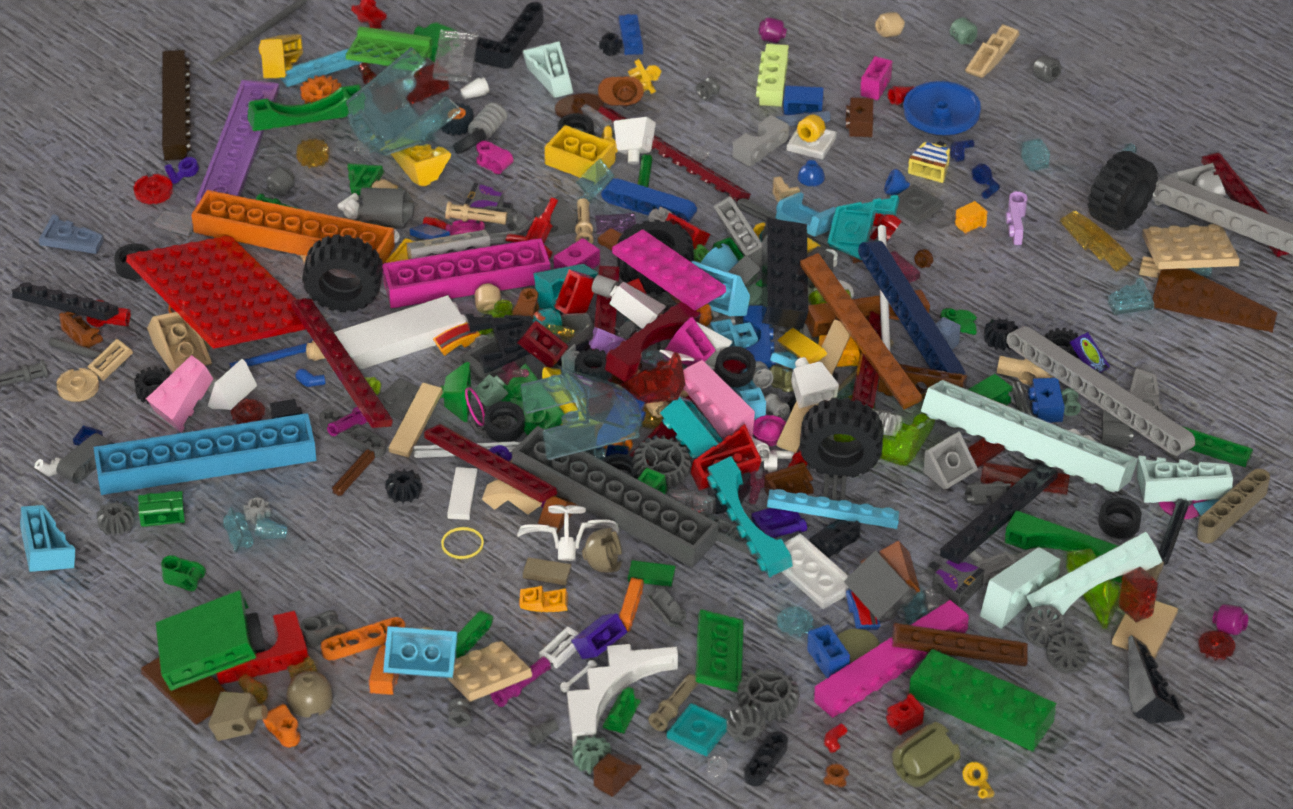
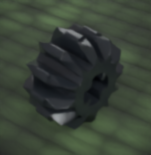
(997, 331)
(403, 486)

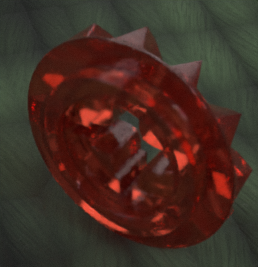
(252, 406)
(1216, 638)

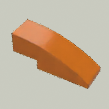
(381, 682)

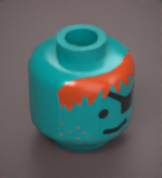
(548, 316)

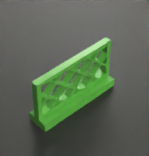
(386, 41)

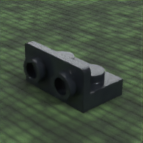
(836, 537)

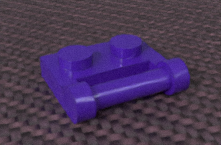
(778, 522)

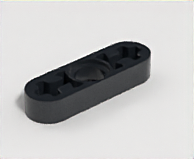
(765, 749)

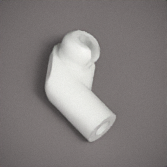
(47, 469)

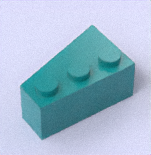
(550, 282)

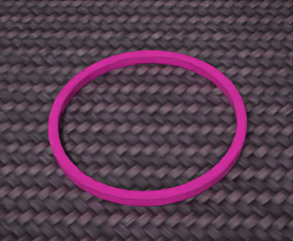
(467, 399)

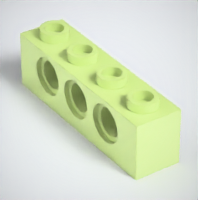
(772, 75)

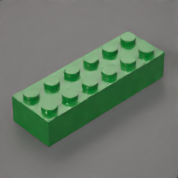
(982, 700)

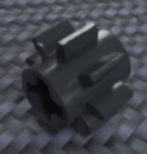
(610, 44)

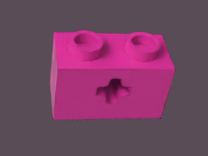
(876, 78)

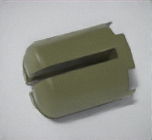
(925, 755)

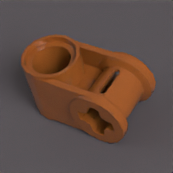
(527, 303)

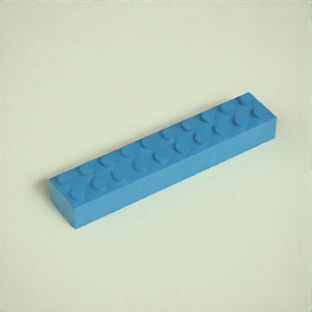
(204, 454)

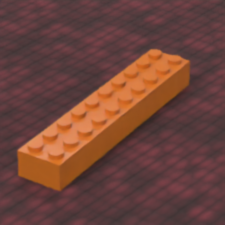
(280, 226)

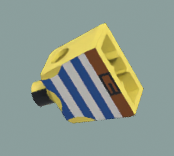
(930, 161)

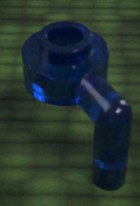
(957, 149)
(983, 174)

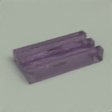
(618, 222)

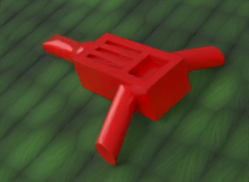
(539, 229)

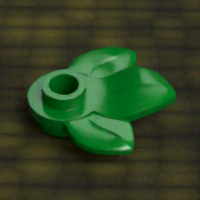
(961, 317)

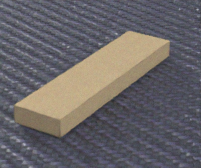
(415, 420)

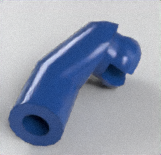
(308, 379)

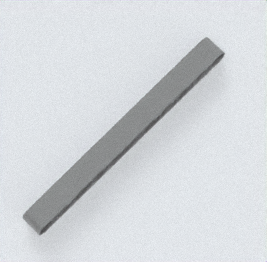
(1101, 390)

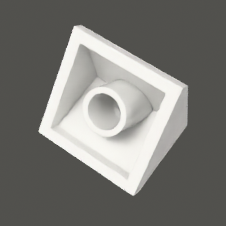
(232, 387)

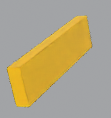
(801, 346)

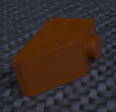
(614, 773)

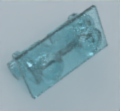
(237, 530)
(917, 608)

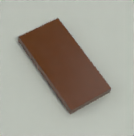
(193, 700)

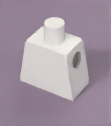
(634, 137)
(812, 383)

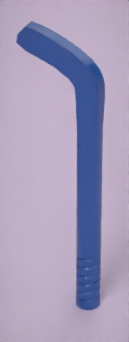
(273, 355)

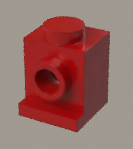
(905, 715)

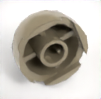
(603, 550)
(309, 694)

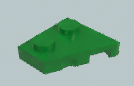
(363, 176)

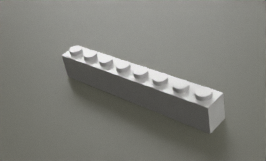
(1226, 213)

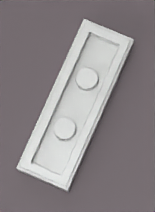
(462, 493)

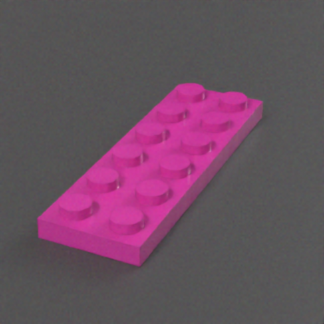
(669, 269)

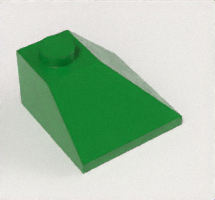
(455, 389)

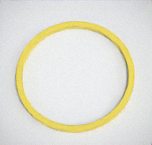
(467, 556)

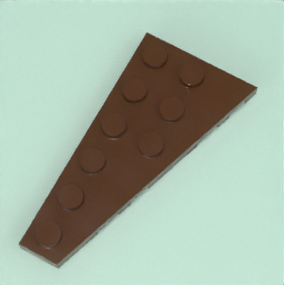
(1197, 296)

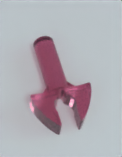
(512, 371)
(756, 486)

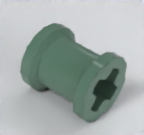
(1070, 402)

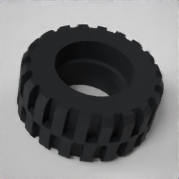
(1122, 190)
(667, 233)
(346, 254)
(846, 418)

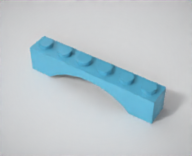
(749, 393)

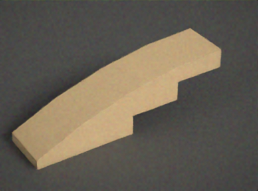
(992, 52)

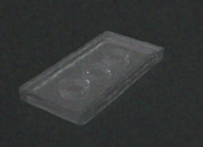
(455, 55)

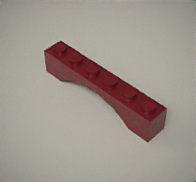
(625, 358)

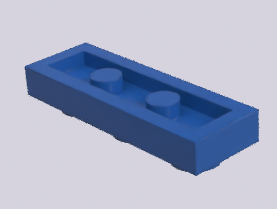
(630, 34)

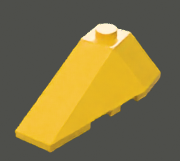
(422, 162)

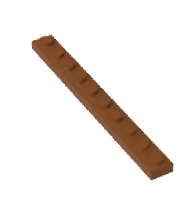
(861, 331)

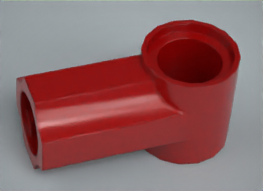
(121, 319)

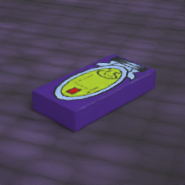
(1089, 352)

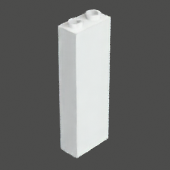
(399, 332)

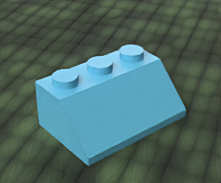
(735, 299)
(420, 652)

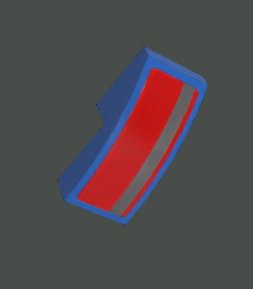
(863, 616)

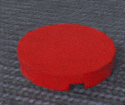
(153, 189)

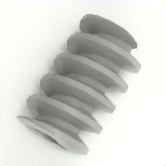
(488, 119)

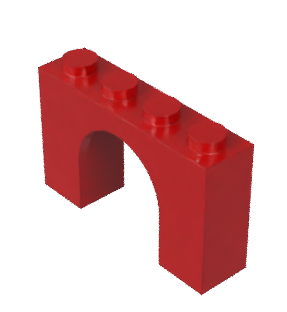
(287, 651)

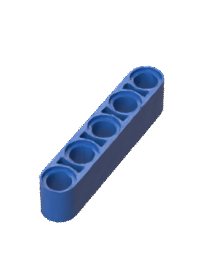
(645, 199)

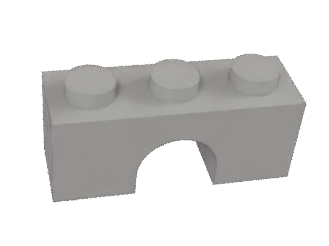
(752, 149)

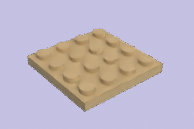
(1190, 247)

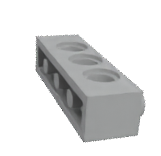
(739, 230)
(441, 245)

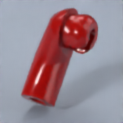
(435, 222)

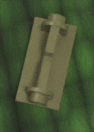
(781, 378)

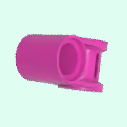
(493, 157)

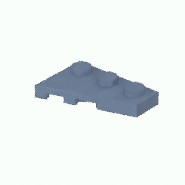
(67, 236)

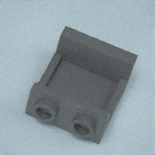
(580, 323)
(880, 587)

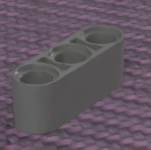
(81, 460)

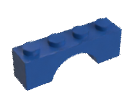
(764, 347)

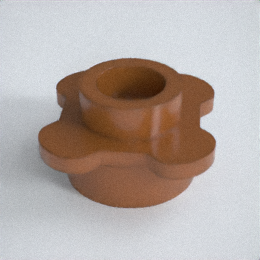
(836, 775)

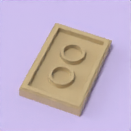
(1149, 631)

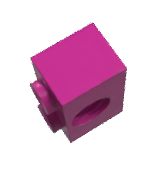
(578, 253)

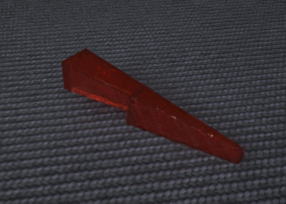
(658, 384)

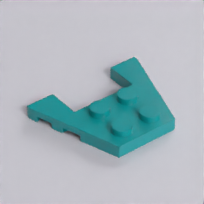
(854, 223)

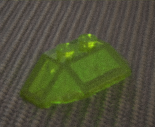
(1102, 598)

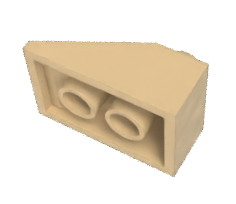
(176, 340)

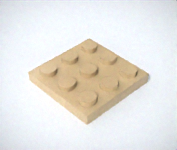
(488, 671)

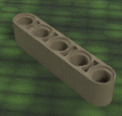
(1233, 505)

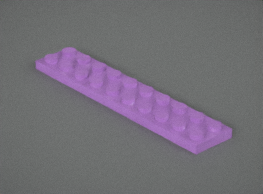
(237, 142)

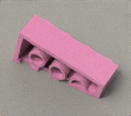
(717, 400)

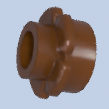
(923, 258)

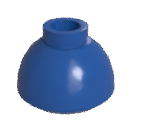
(811, 174)
(896, 183)

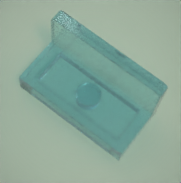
(594, 180)

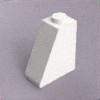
(635, 304)

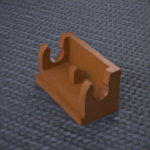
(79, 330)

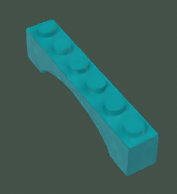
(771, 553)

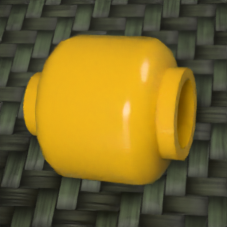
(811, 128)

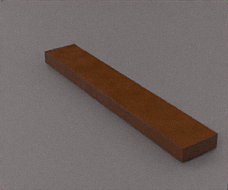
(960, 644)

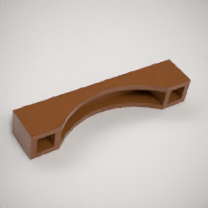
(821, 315)

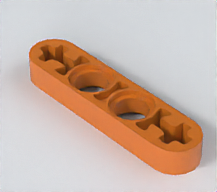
(361, 635)

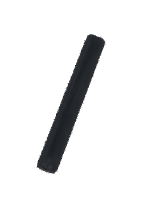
(1173, 530)

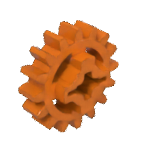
(318, 88)

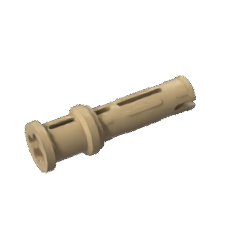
(465, 213)
(583, 227)

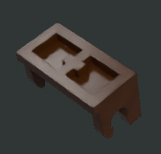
(791, 479)

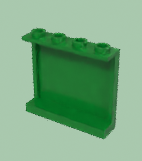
(204, 640)

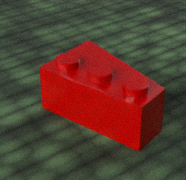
(738, 446)

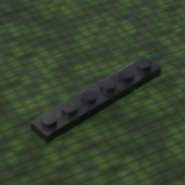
(64, 301)

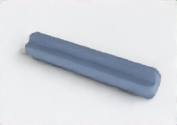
(793, 120)

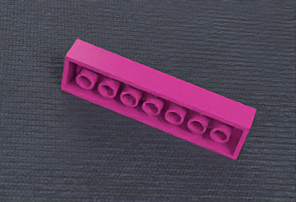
(464, 272)

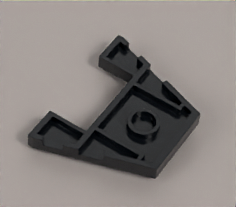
(506, 333)

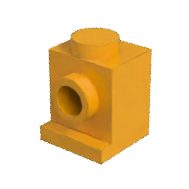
(971, 217)

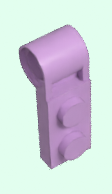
(1015, 212)

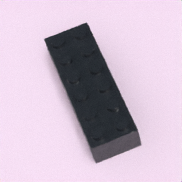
(782, 275)

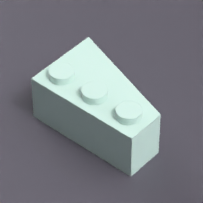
(549, 68)

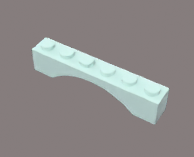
(1117, 562)

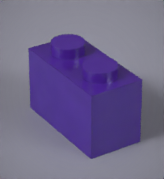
(599, 635)

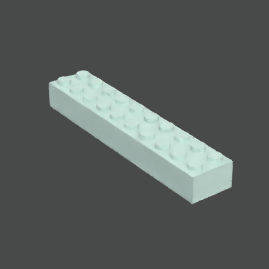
(1029, 435)

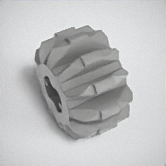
(891, 422)

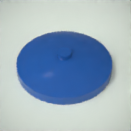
(942, 108)

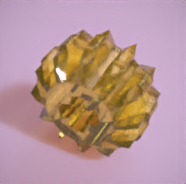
(312, 152)

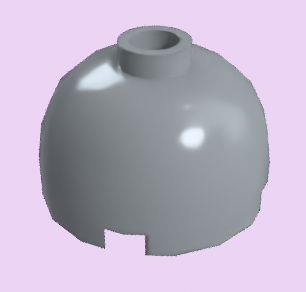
(1210, 182)

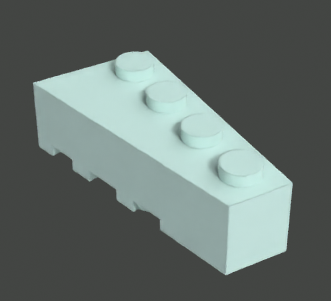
(1183, 480)
(1009, 589)

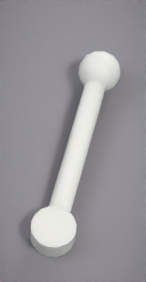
(565, 686)

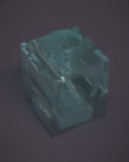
(1035, 154)

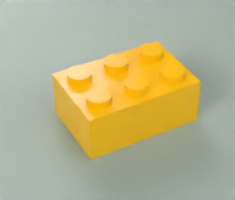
(577, 151)

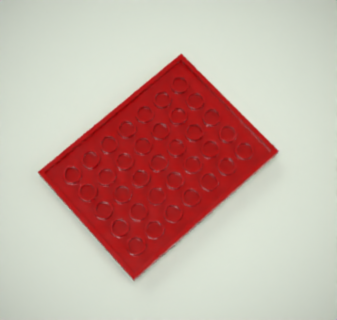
(219, 290)

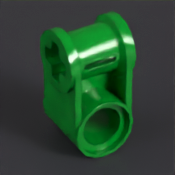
(181, 572)

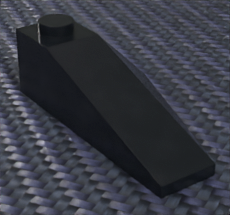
(1148, 688)

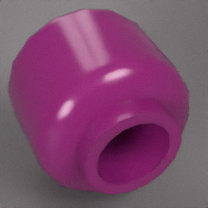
(772, 30)
(1230, 619)

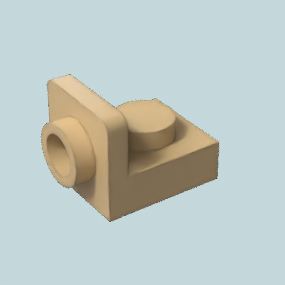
(782, 190)

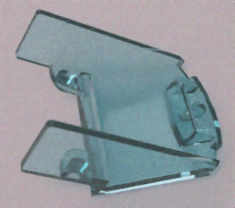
(384, 115)
(603, 415)

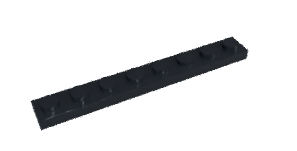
(998, 513)

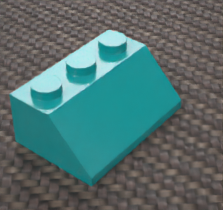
(690, 426)

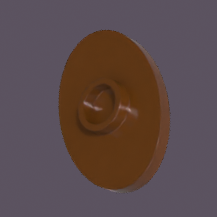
(574, 103)

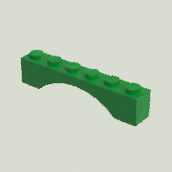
(267, 114)
(1032, 532)

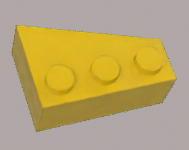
(279, 54)

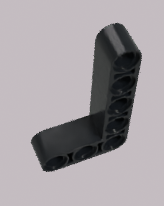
(506, 53)

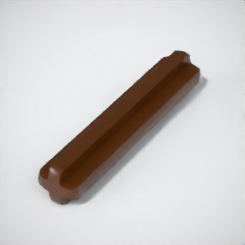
(353, 472)

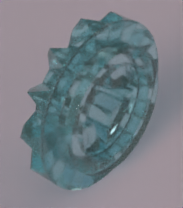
(789, 615)

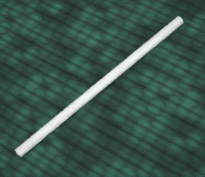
(884, 304)

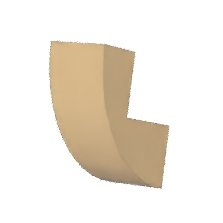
(499, 492)

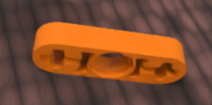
(631, 602)

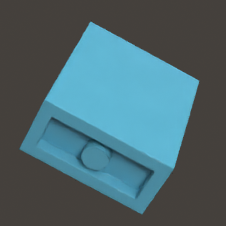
(793, 210)

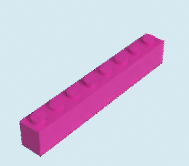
(882, 664)

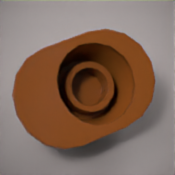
(620, 91)

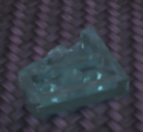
(1131, 299)

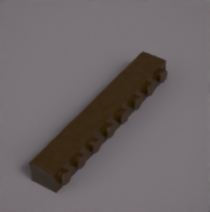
(174, 105)

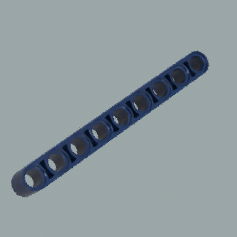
(908, 307)

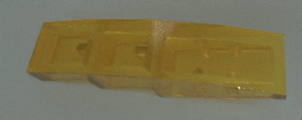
(1099, 241)

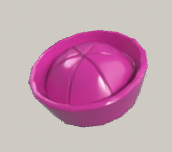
(768, 429)

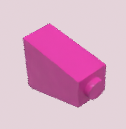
(691, 342)

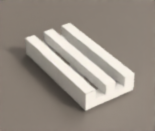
(565, 648)

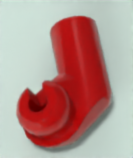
(832, 736)

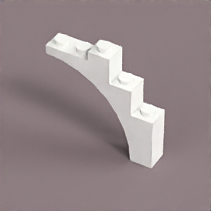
(606, 682)

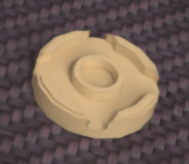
(77, 385)

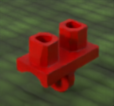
(369, 13)
(891, 223)

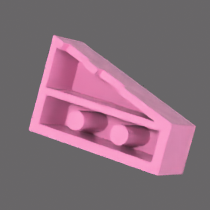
(180, 392)

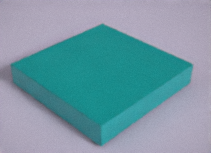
(698, 729)

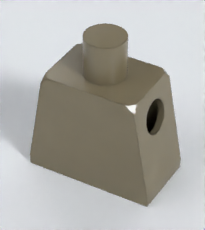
(235, 715)

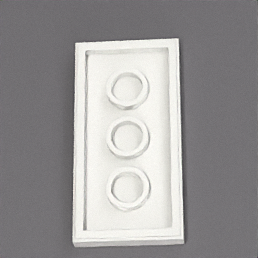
(815, 572)

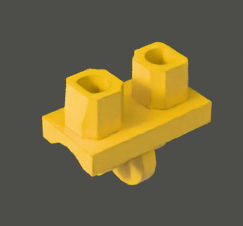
(645, 76)

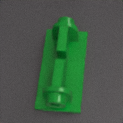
(622, 711)

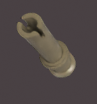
(669, 708)

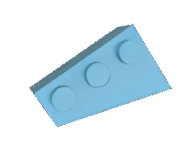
(43, 541)

